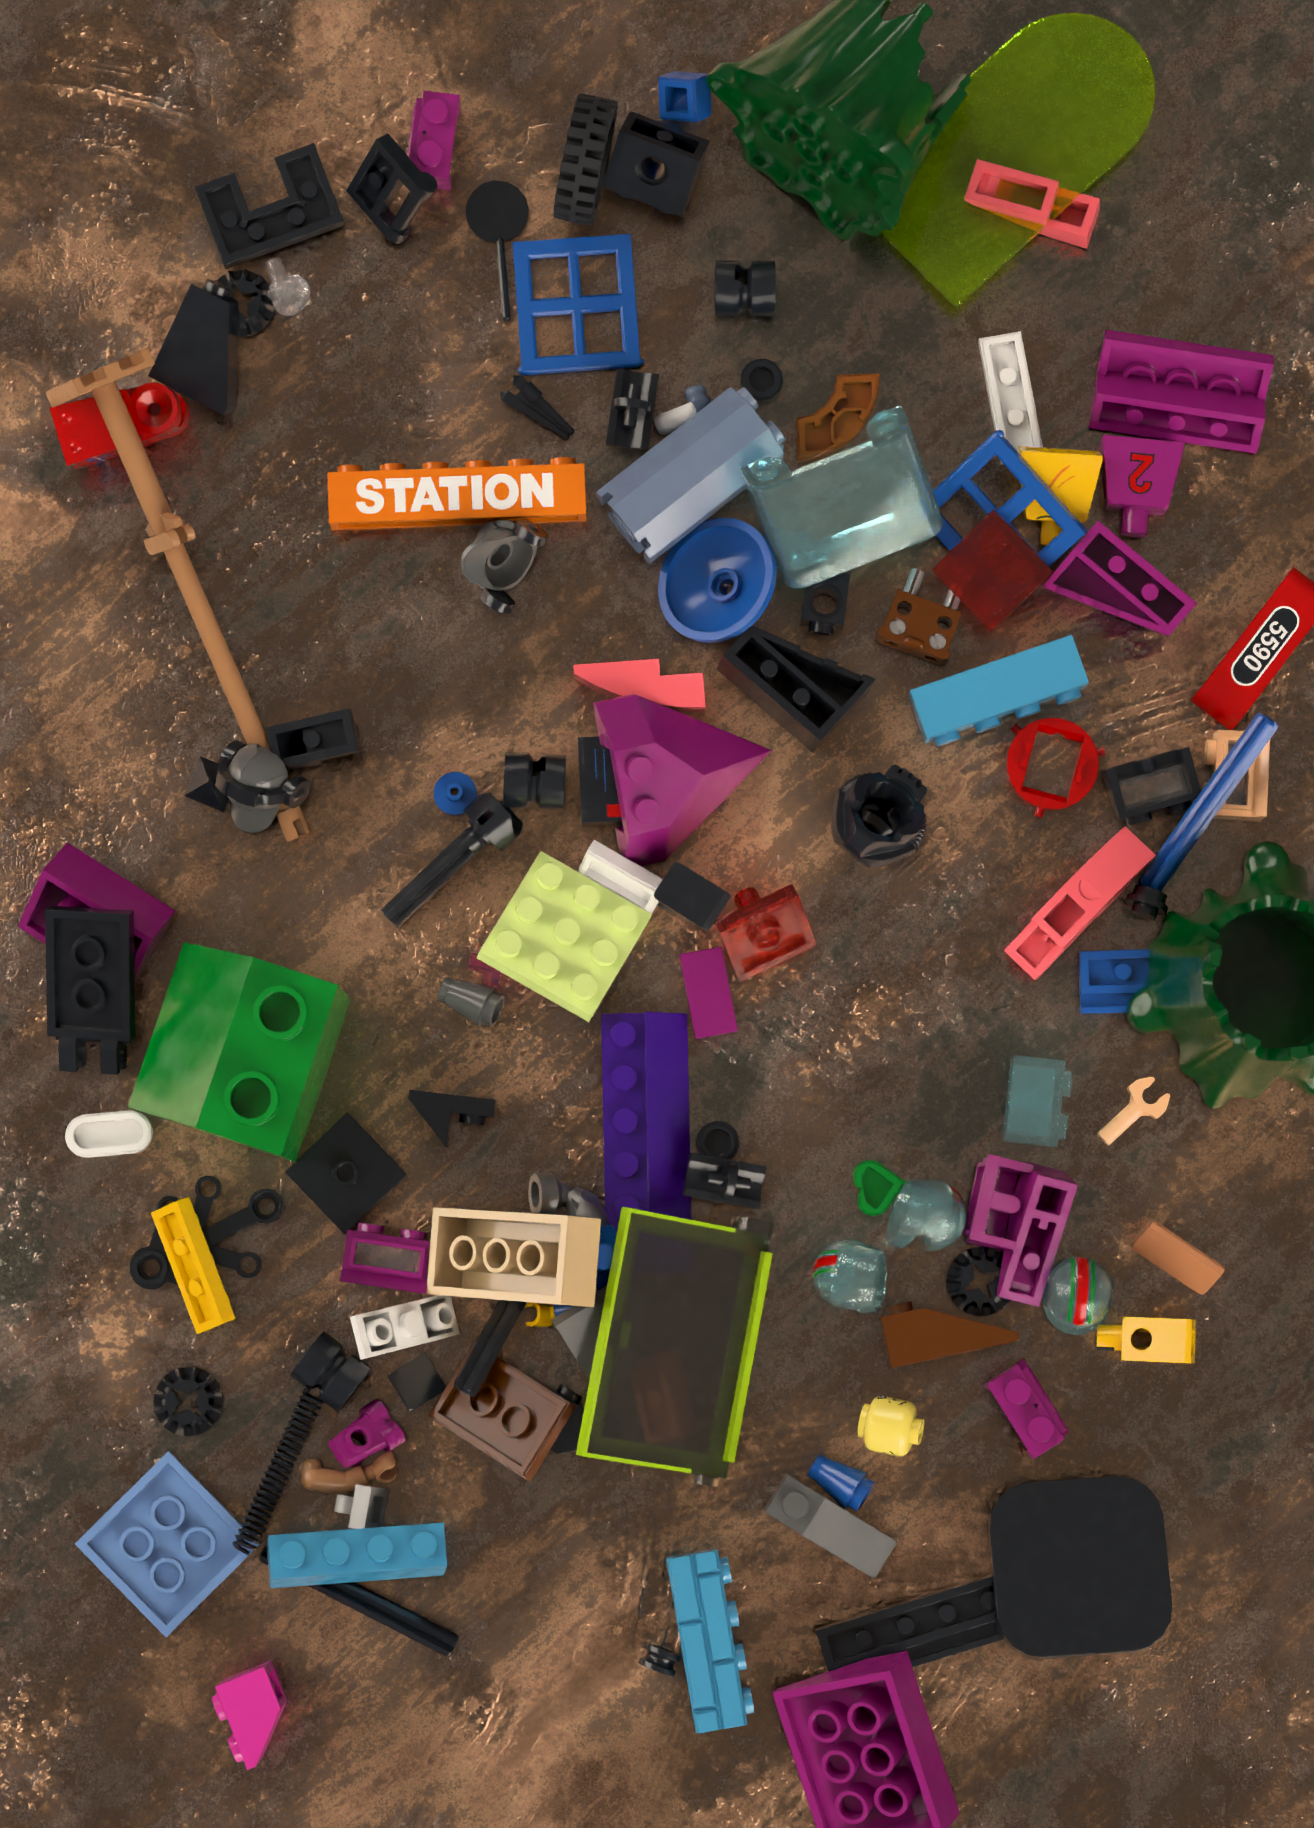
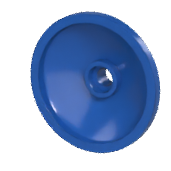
(701, 571)

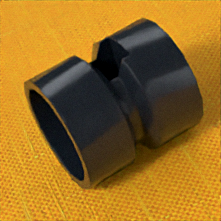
(745, 288)
(534, 780)
(331, 1371)

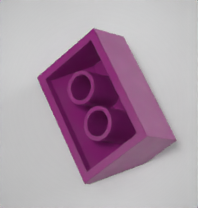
(82, 882)

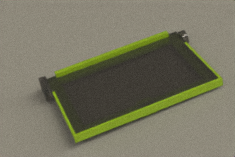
(676, 1343)

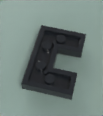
(302, 215)

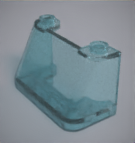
(845, 505)

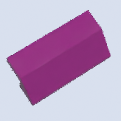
(1181, 391)

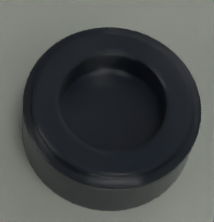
(762, 380)

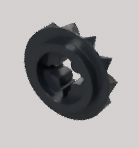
(259, 308)
(961, 1274)
(208, 1401)

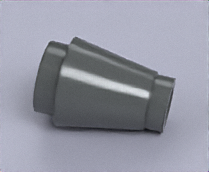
(472, 1000)

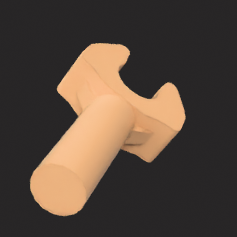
(1136, 1108)

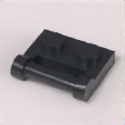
(380, 181)

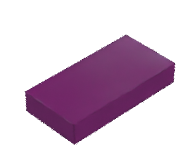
(708, 993)

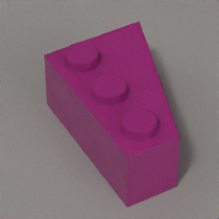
(1120, 582)

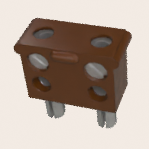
(919, 630)

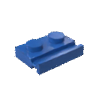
(1110, 978)

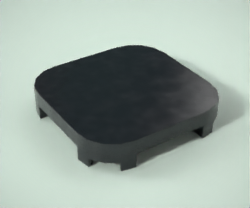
(1079, 1568)

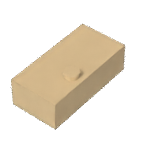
(513, 1256)

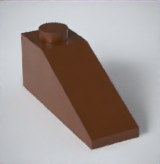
(927, 1334)

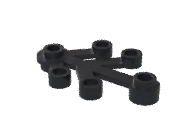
(212, 1236)

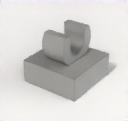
(365, 1507)

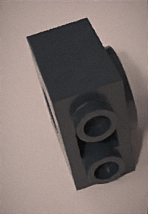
(638, 177)

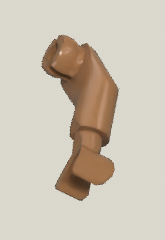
(342, 1483)

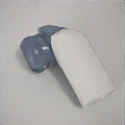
(672, 419)

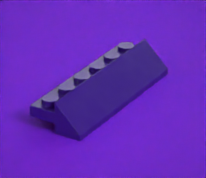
(645, 1113)

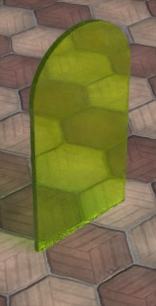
(1049, 103)

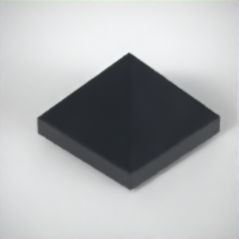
(203, 788)

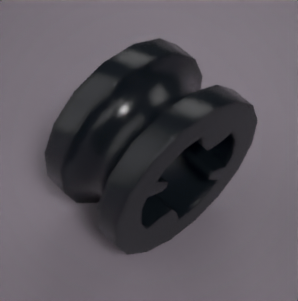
(659, 1659)

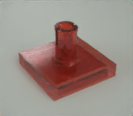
(764, 930)

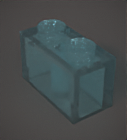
(1035, 1102)

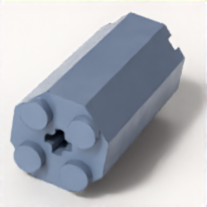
(689, 473)

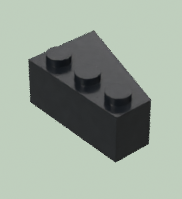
(792, 685)

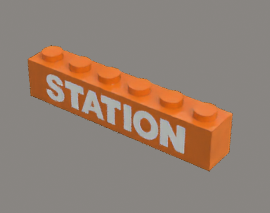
(456, 495)

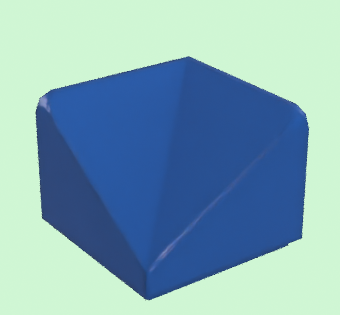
(684, 96)

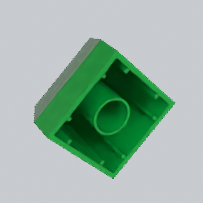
(241, 1049)

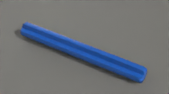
(1209, 802)

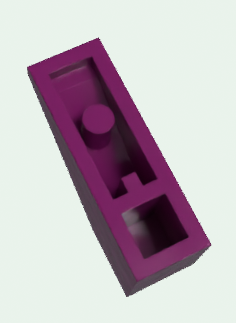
(1037, 1229)

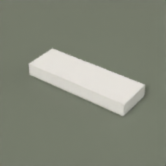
(1010, 389)

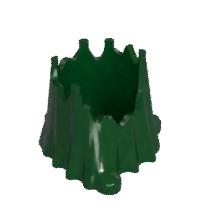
(841, 112)
(1238, 982)

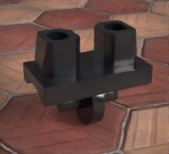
(632, 409)
(723, 1180)

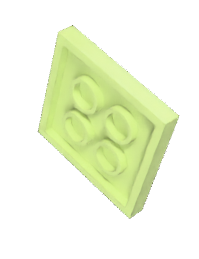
(564, 936)

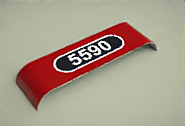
(1259, 651)

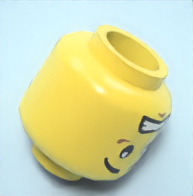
(890, 1426)

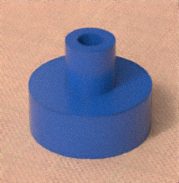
(449, 803)

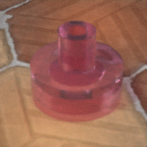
(491, 976)

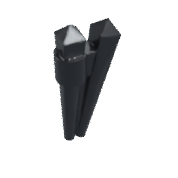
(536, 407)

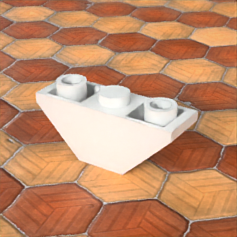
(404, 1326)

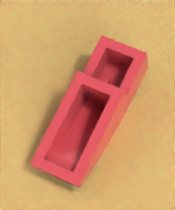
(1071, 226)
(643, 678)

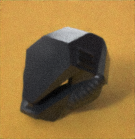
(880, 816)

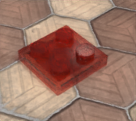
(992, 570)

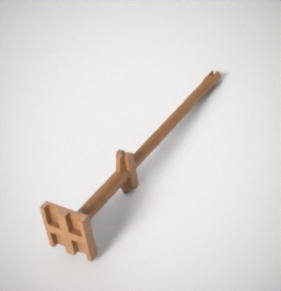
(168, 537)

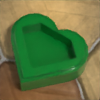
(876, 1187)

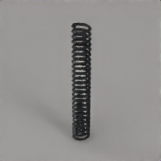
(274, 1465)

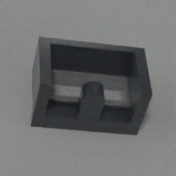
(1152, 784)

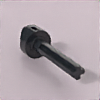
(489, 824)

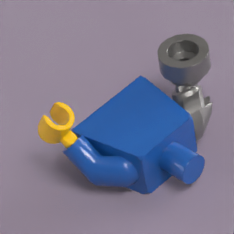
(546, 1197)

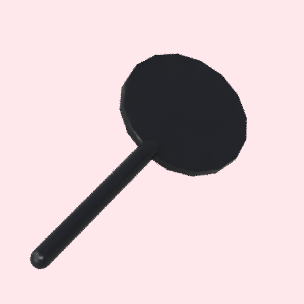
(498, 215)

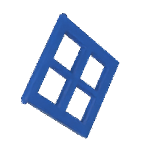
(576, 304)
(1033, 489)

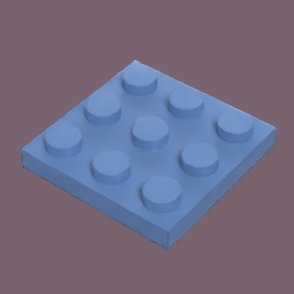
(166, 1543)

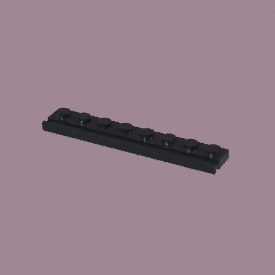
(923, 1626)

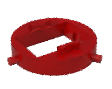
(1084, 772)

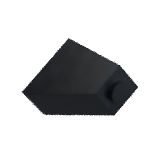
(202, 348)

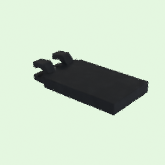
(90, 984)

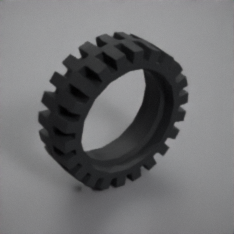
(585, 159)

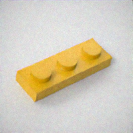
(193, 1265)

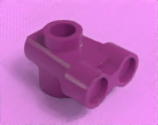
(374, 1432)

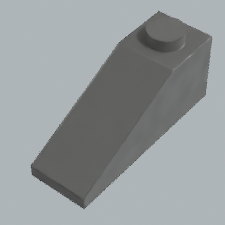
(830, 1526)

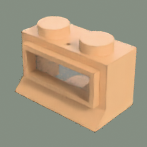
(1250, 796)

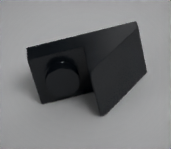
(314, 739)
(691, 897)
(439, 1107)

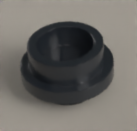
(1147, 902)
(718, 1140)

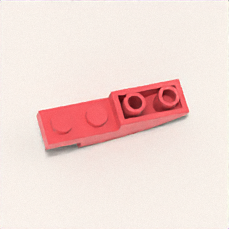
(1079, 902)

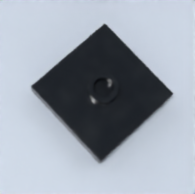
(346, 1173)

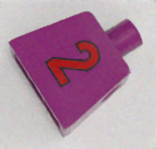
(1138, 478)

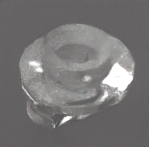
(287, 293)

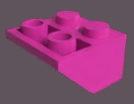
(252, 1706)

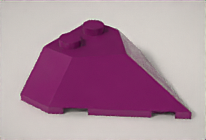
(667, 772)

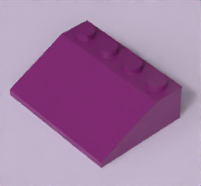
(867, 1747)

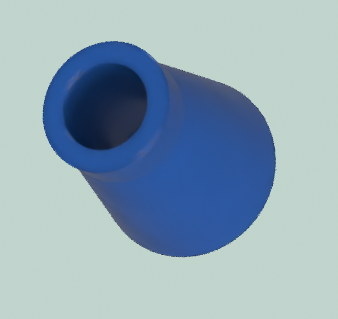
(842, 1482)

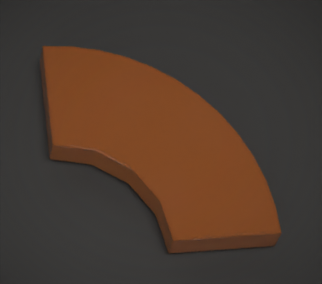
(839, 419)

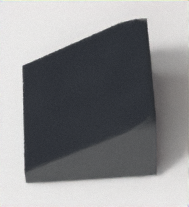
(417, 1382)

